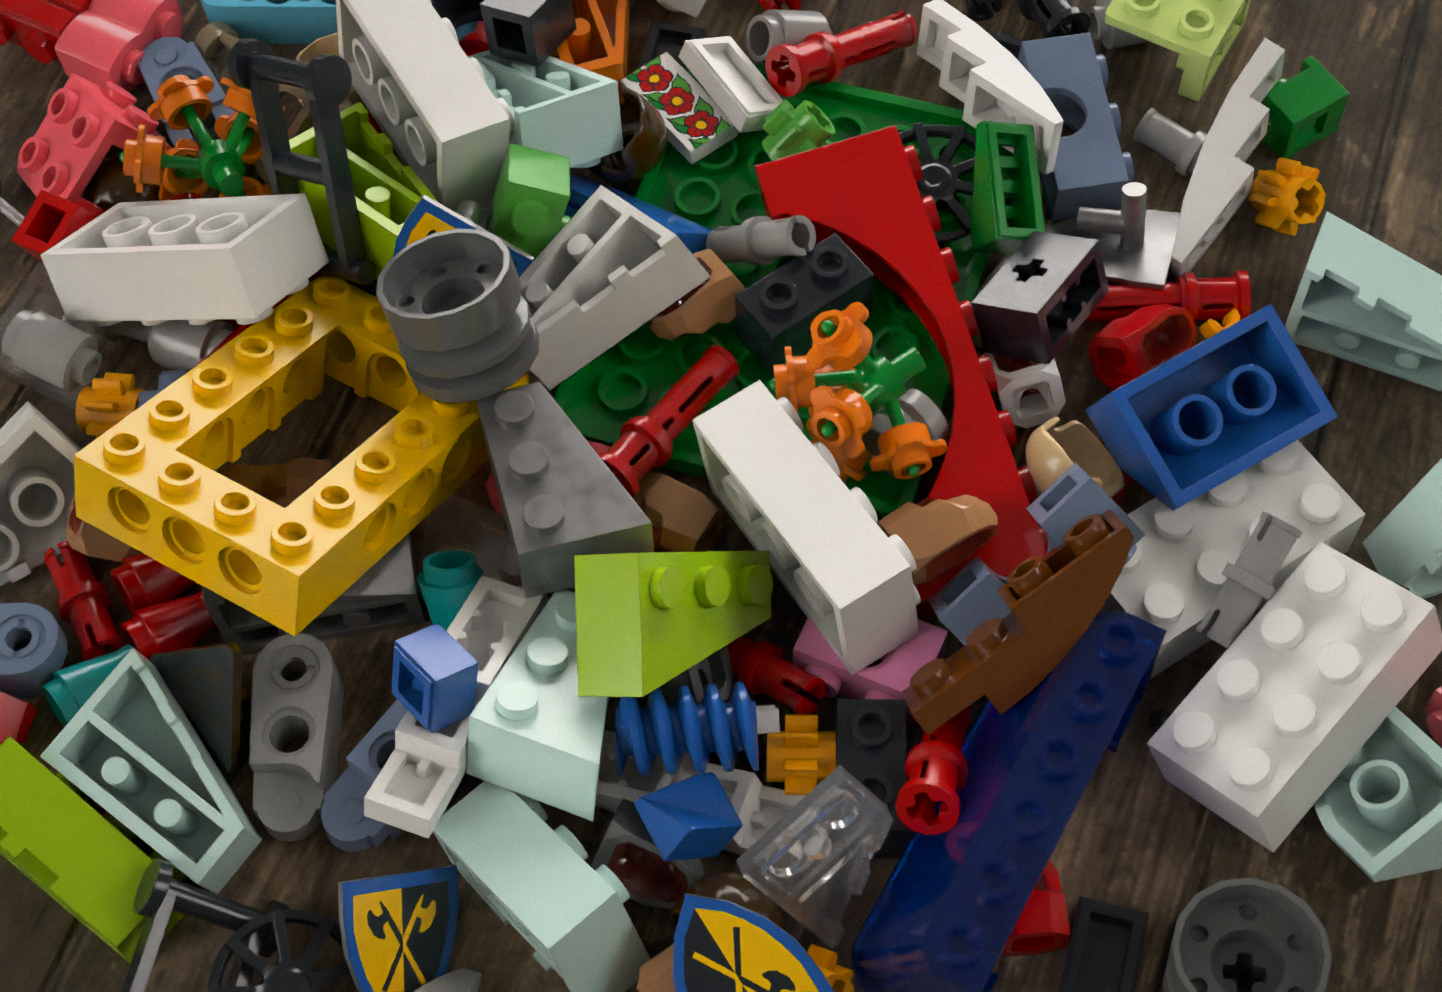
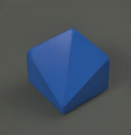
(434, 677)
(689, 818)

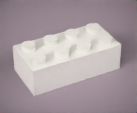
(426, 96)
(187, 260)
(815, 528)
(1186, 549)
(1297, 694)

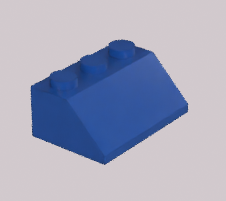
(1212, 410)

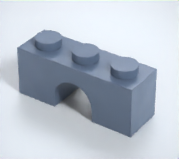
(1090, 162)
(973, 594)

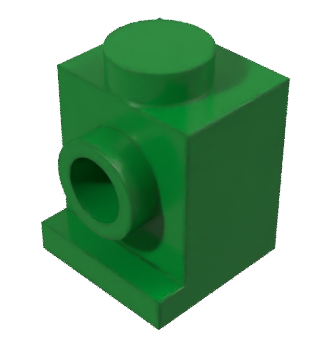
(1303, 109)

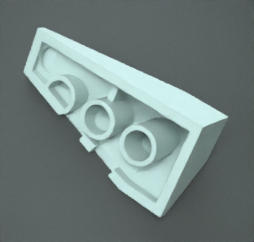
(1388, 802)

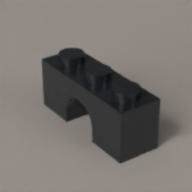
(515, 28)

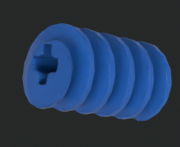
(687, 730)

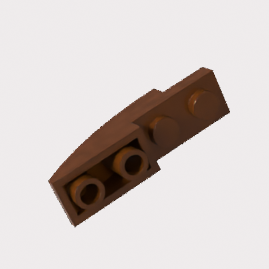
(1051, 609)

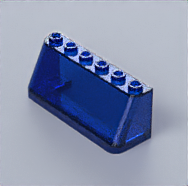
(966, 888)

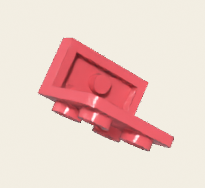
(78, 134)

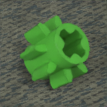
(796, 129)

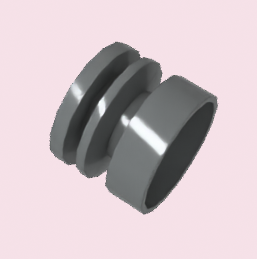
(458, 315)
(1248, 933)

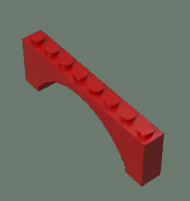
(872, 202)

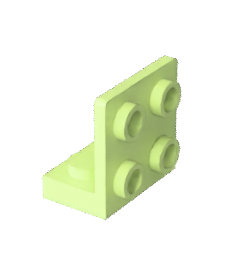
(1194, 28)

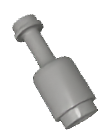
(171, 343)

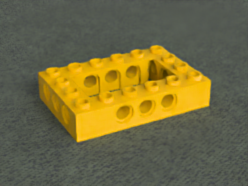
(158, 483)

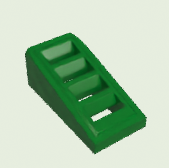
(989, 211)

